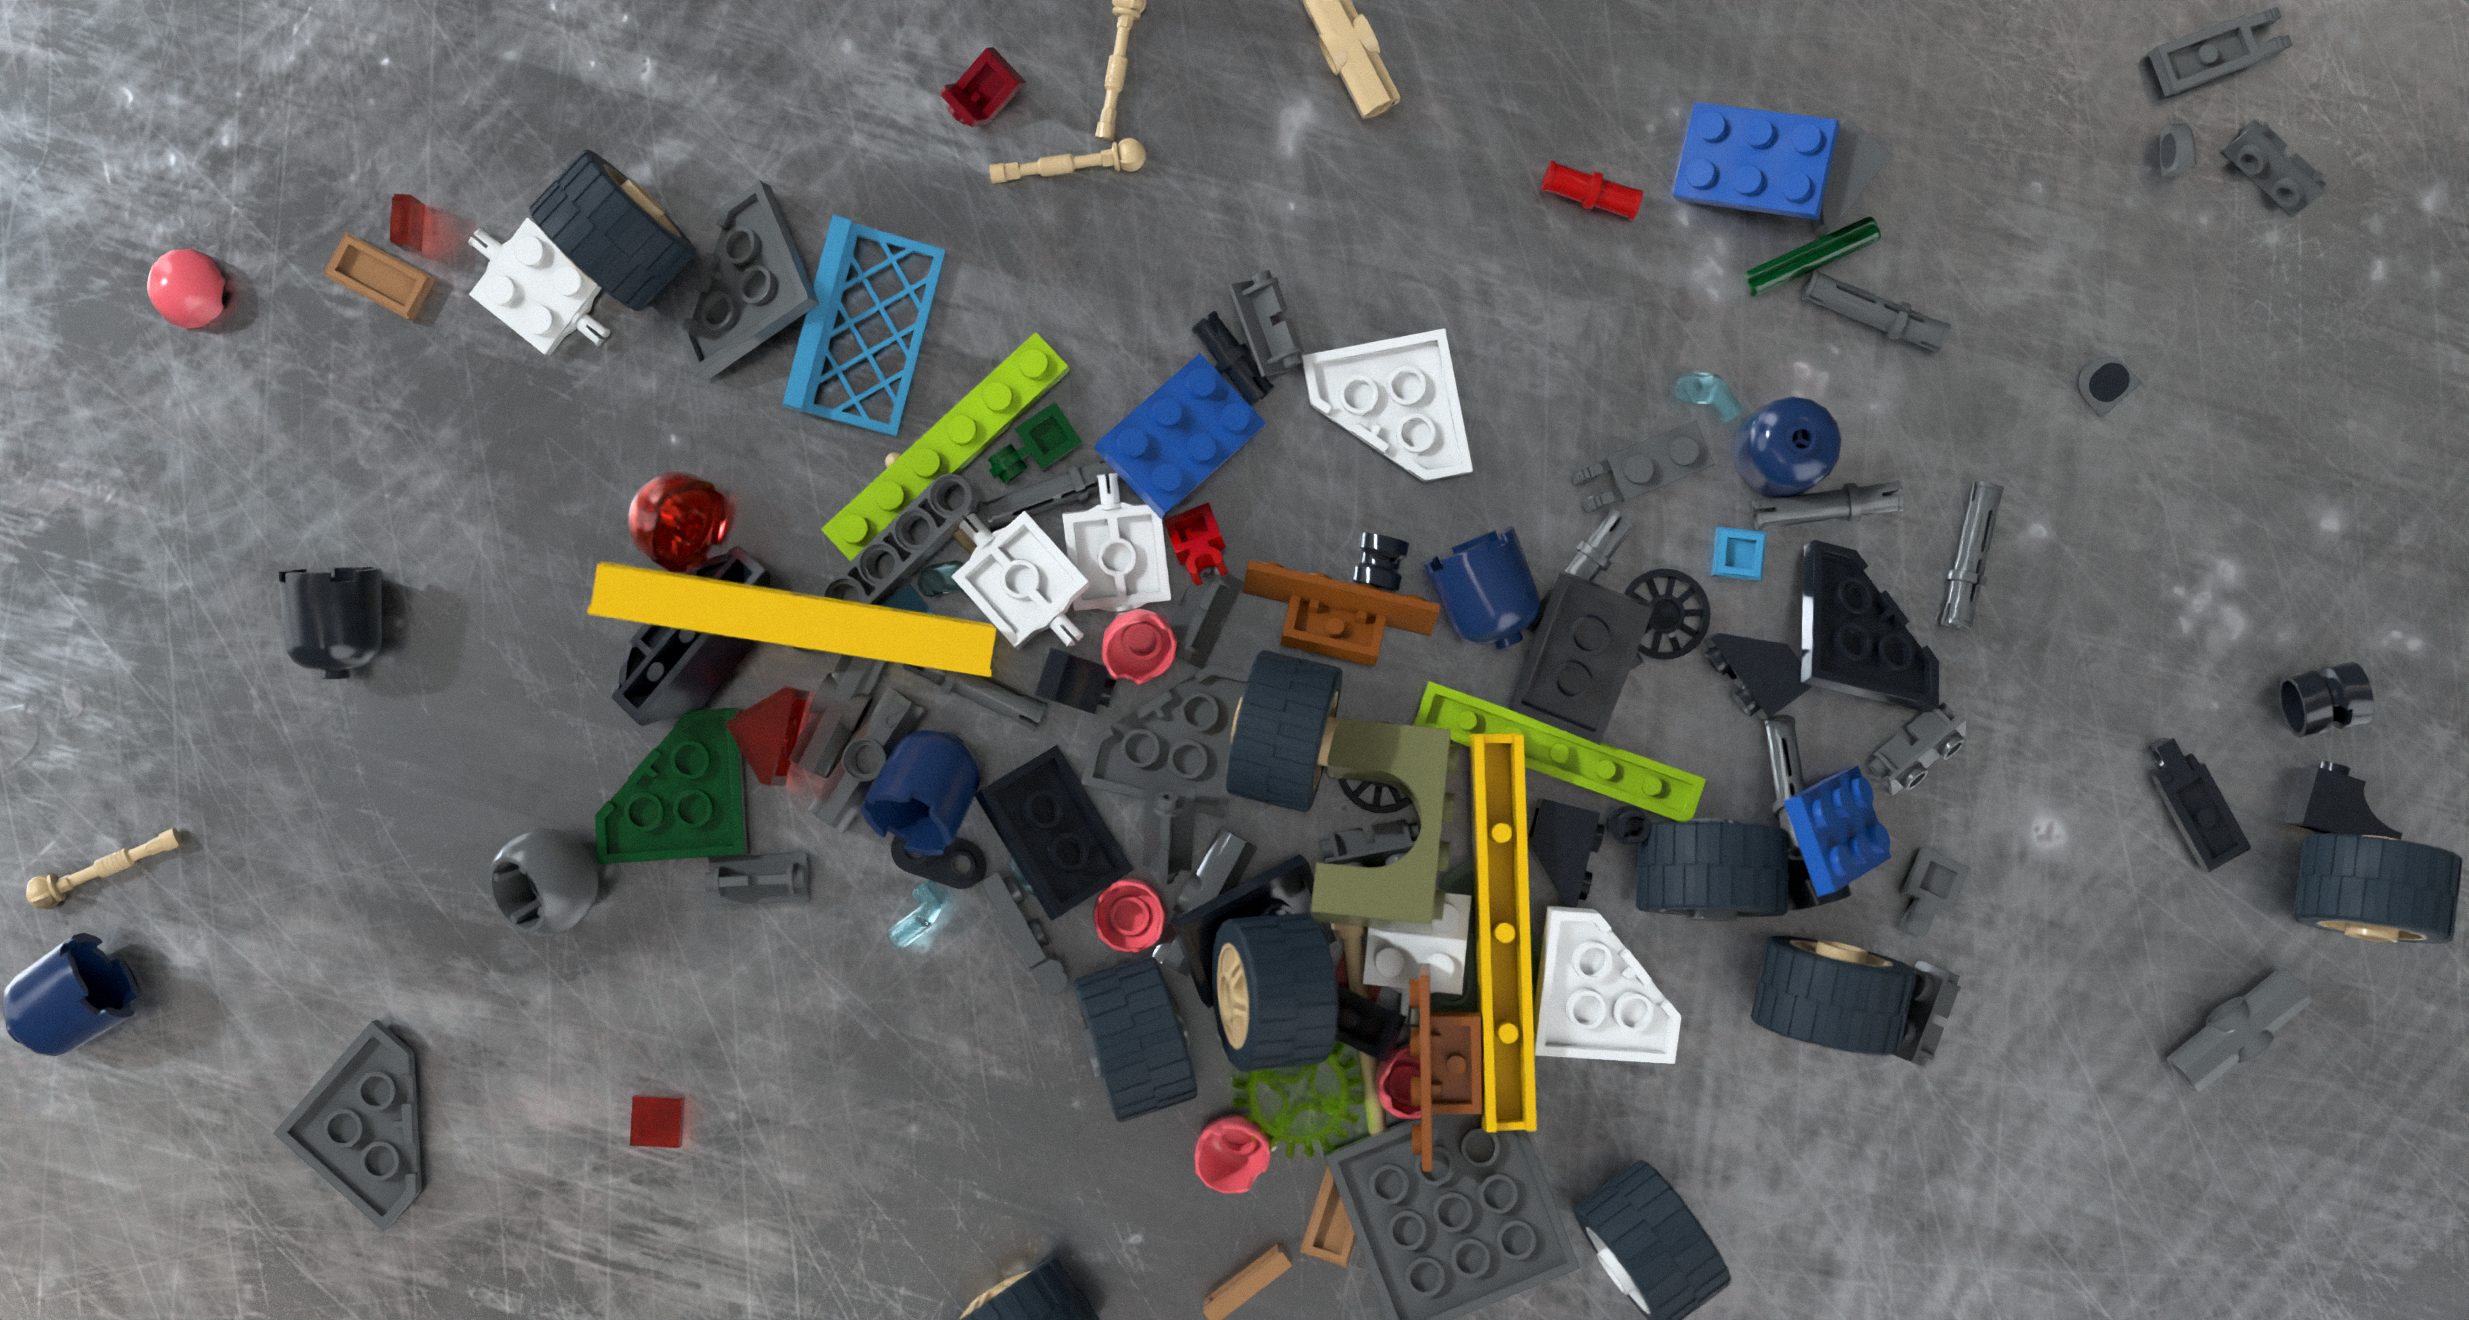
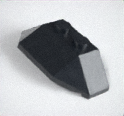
(678, 668)

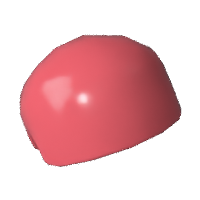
(186, 288)
(1138, 646)
(1130, 916)
(1394, 1083)
(1228, 1156)

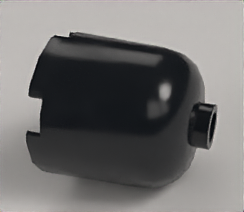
(332, 618)

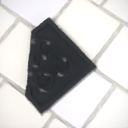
(1859, 636)

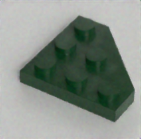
(680, 797)

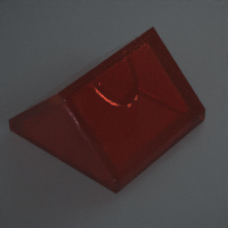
(770, 732)

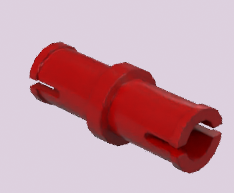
(1592, 190)

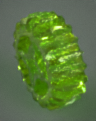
(1320, 1102)

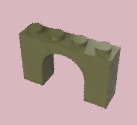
(1404, 892)

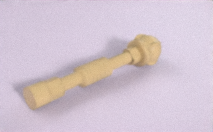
(1116, 70)
(1127, 155)
(50, 890)

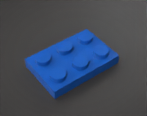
(1756, 160)
(1180, 435)
(1838, 830)

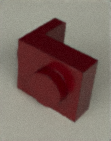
(982, 89)

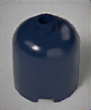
(1770, 458)
(1487, 589)
(924, 791)
(68, 997)

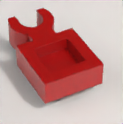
(1197, 541)

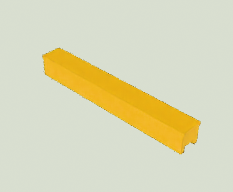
(792, 618)
(1502, 931)

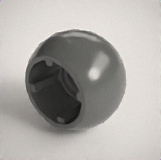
(543, 882)

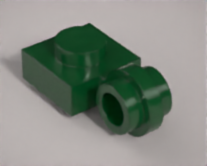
(1044, 437)

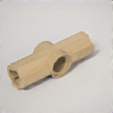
(1354, 54)

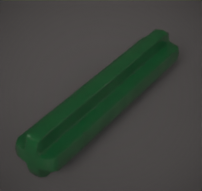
(1811, 256)

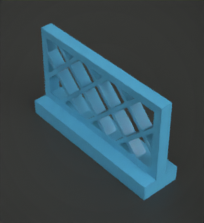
(820, 320)

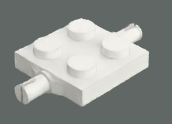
(536, 288)
(1118, 552)
(1021, 580)
(1396, 955)

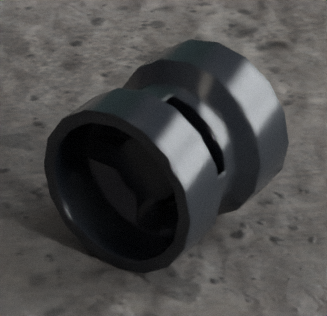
(1377, 572)

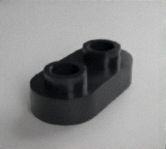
(940, 867)

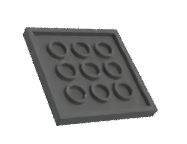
(1452, 1234)

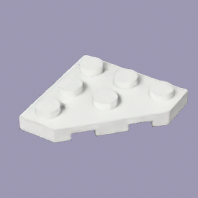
(1396, 400)
(1597, 996)

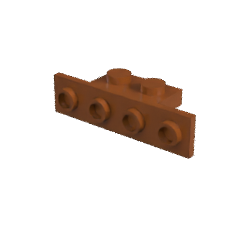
(1337, 615)
(1448, 1063)

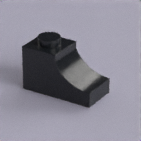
(1075, 682)
(2333, 802)

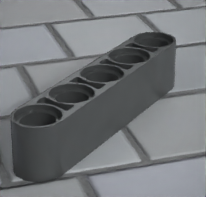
(896, 540)

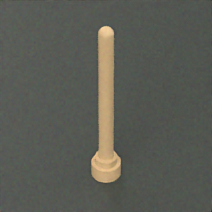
(1368, 1065)

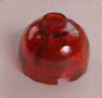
(676, 520)

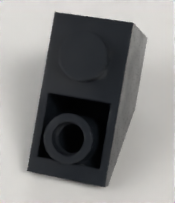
(1760, 669)
(1561, 847)

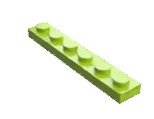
(949, 443)
(1567, 756)

